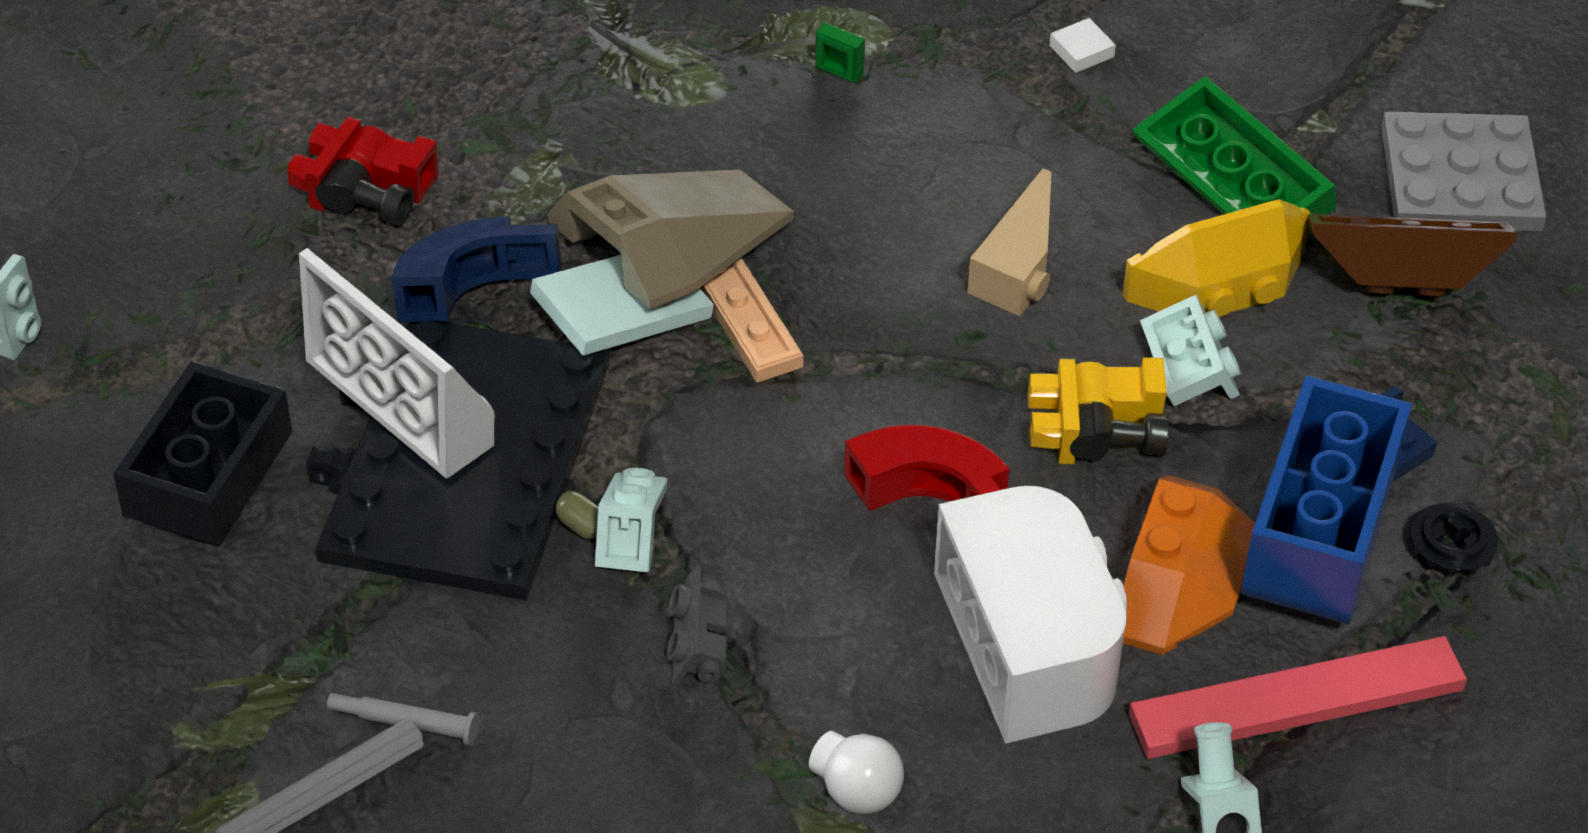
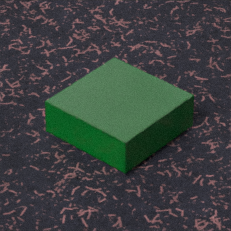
(840, 52)

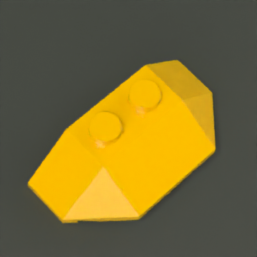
(1222, 260)

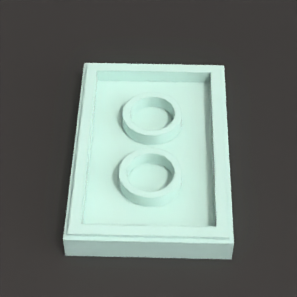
(601, 313)

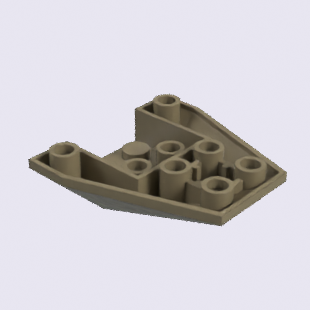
(672, 226)

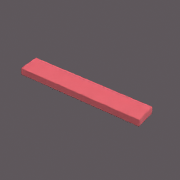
(1300, 695)

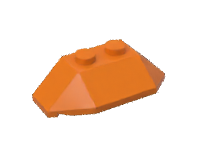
(1184, 565)

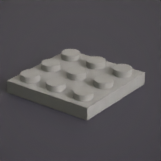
(1463, 168)

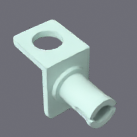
(1220, 786)

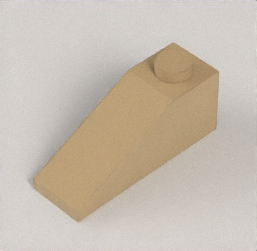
(1013, 258)

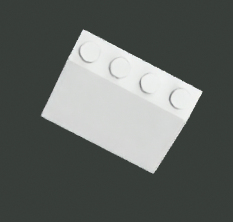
(391, 371)

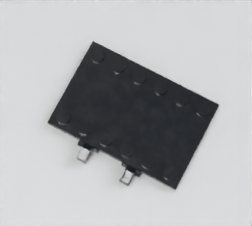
(496, 513)

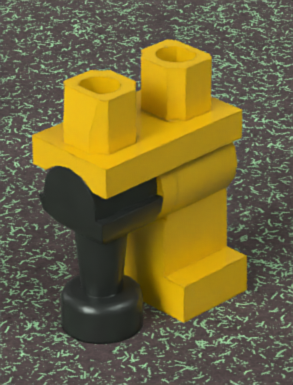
(1099, 409)

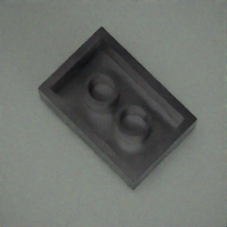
(203, 453)

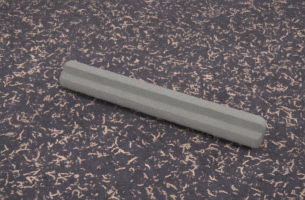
(329, 781)

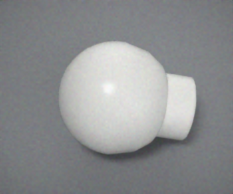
(858, 770)

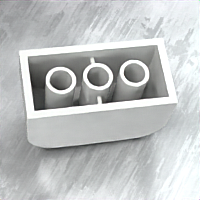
(1032, 607)

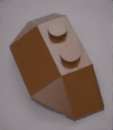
(1411, 250)

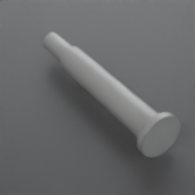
(392, 713)

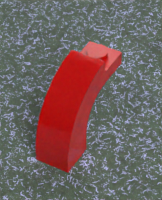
(920, 462)

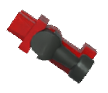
(364, 169)

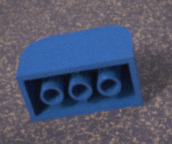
(1326, 500)

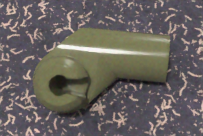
(578, 514)

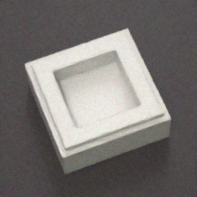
(1082, 45)

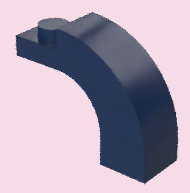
(469, 255)

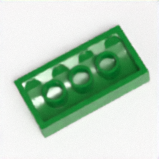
(1231, 153)

